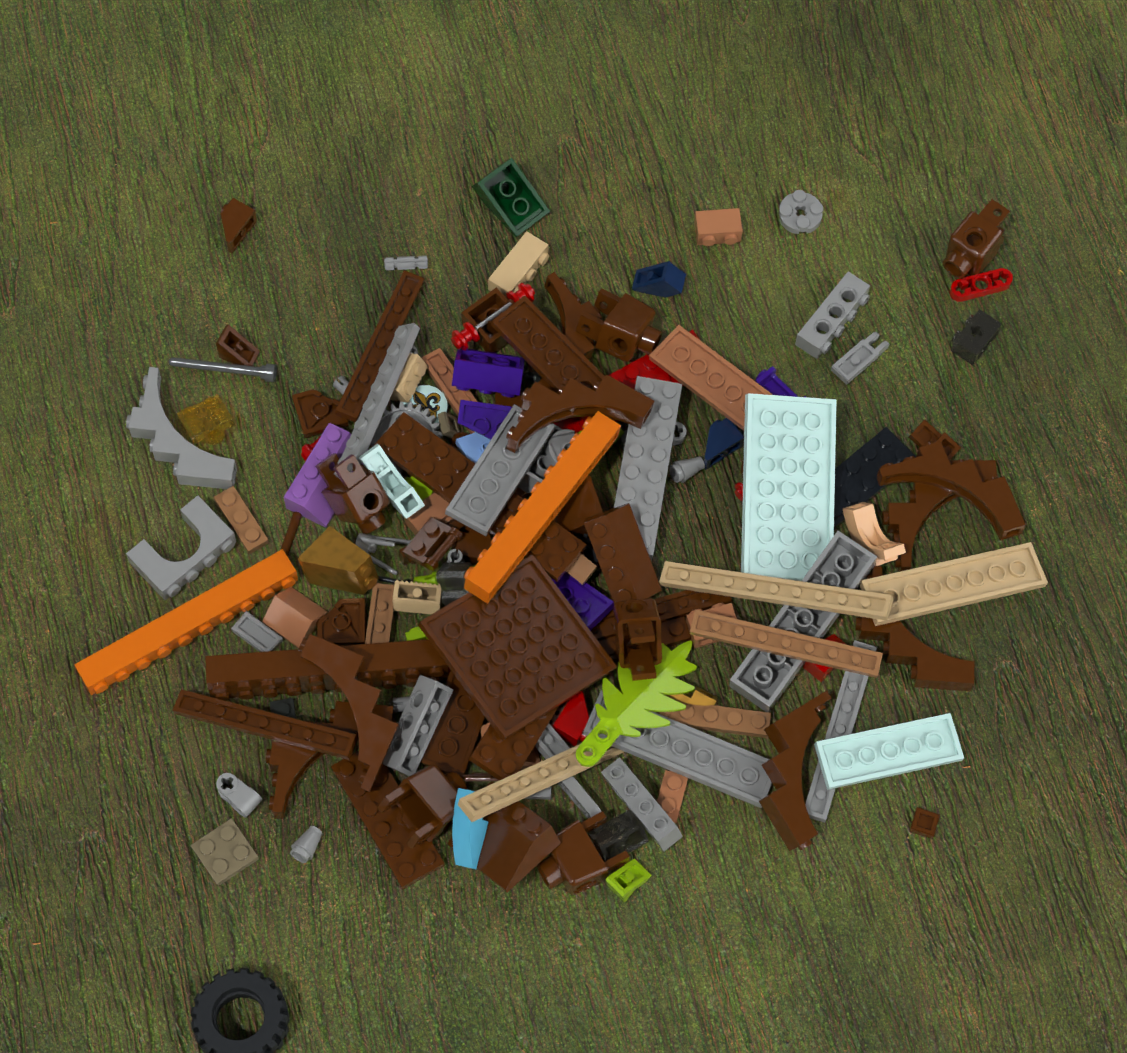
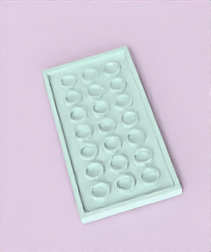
(787, 484)

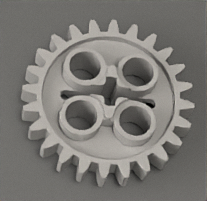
(417, 414)

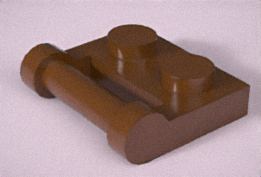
(428, 540)

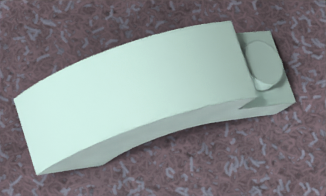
(400, 493)

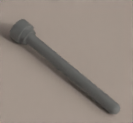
(267, 372)

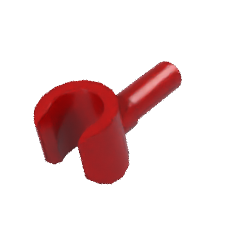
(307, 449)

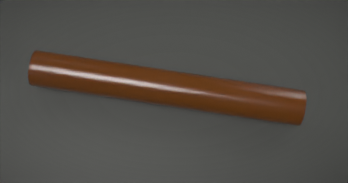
(291, 532)

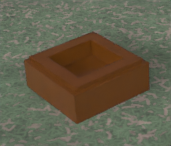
(924, 823)

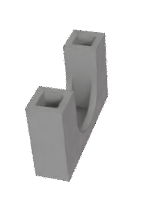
(169, 576)

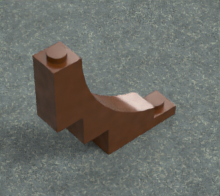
(373, 730)
(786, 804)

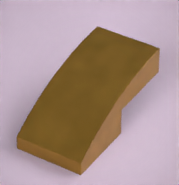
(698, 697)

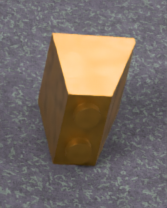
(338, 564)

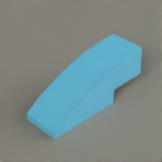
(467, 835)

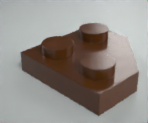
(316, 412)
(344, 623)

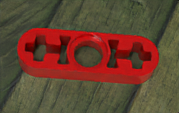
(988, 278)

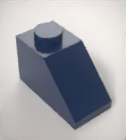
(659, 280)
(722, 441)

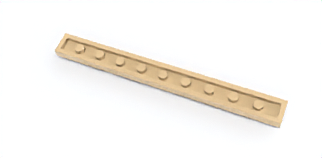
(776, 590)

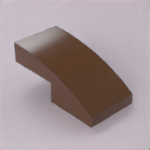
(927, 433)

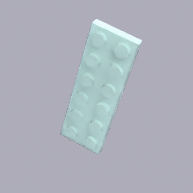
(888, 751)

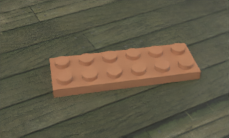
(706, 374)

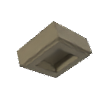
(448, 424)

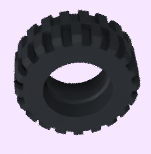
(234, 986)

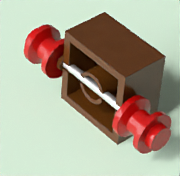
(479, 315)

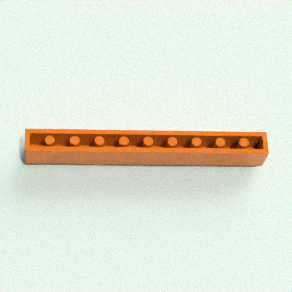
(542, 507)
(186, 622)

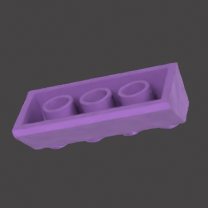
(305, 491)

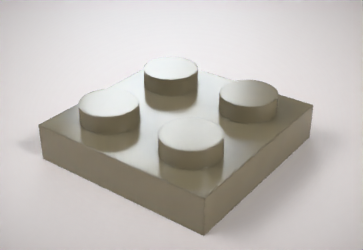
(224, 852)

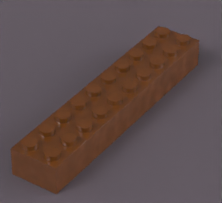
(287, 673)

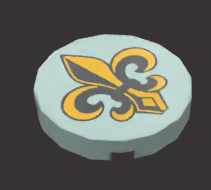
(430, 398)

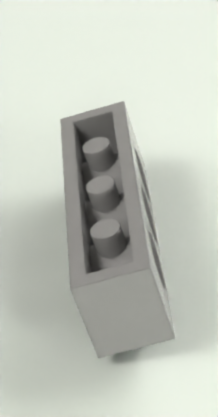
(848, 288)
(417, 725)
(642, 804)

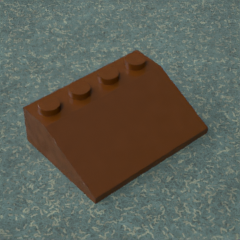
(514, 844)

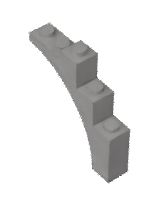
(190, 463)

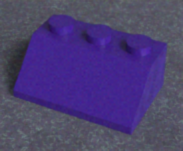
(488, 372)

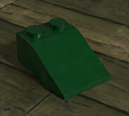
(511, 197)

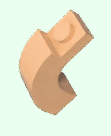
(866, 532)

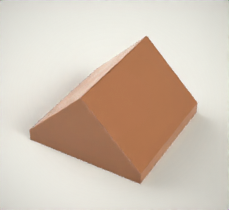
(293, 616)

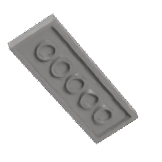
(495, 476)

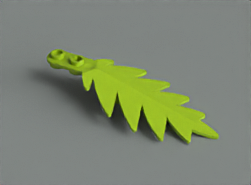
(636, 700)

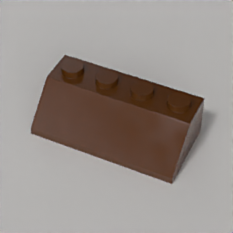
(622, 554)

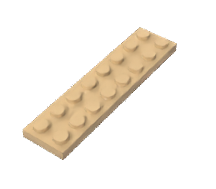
(959, 582)

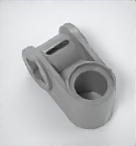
(240, 797)

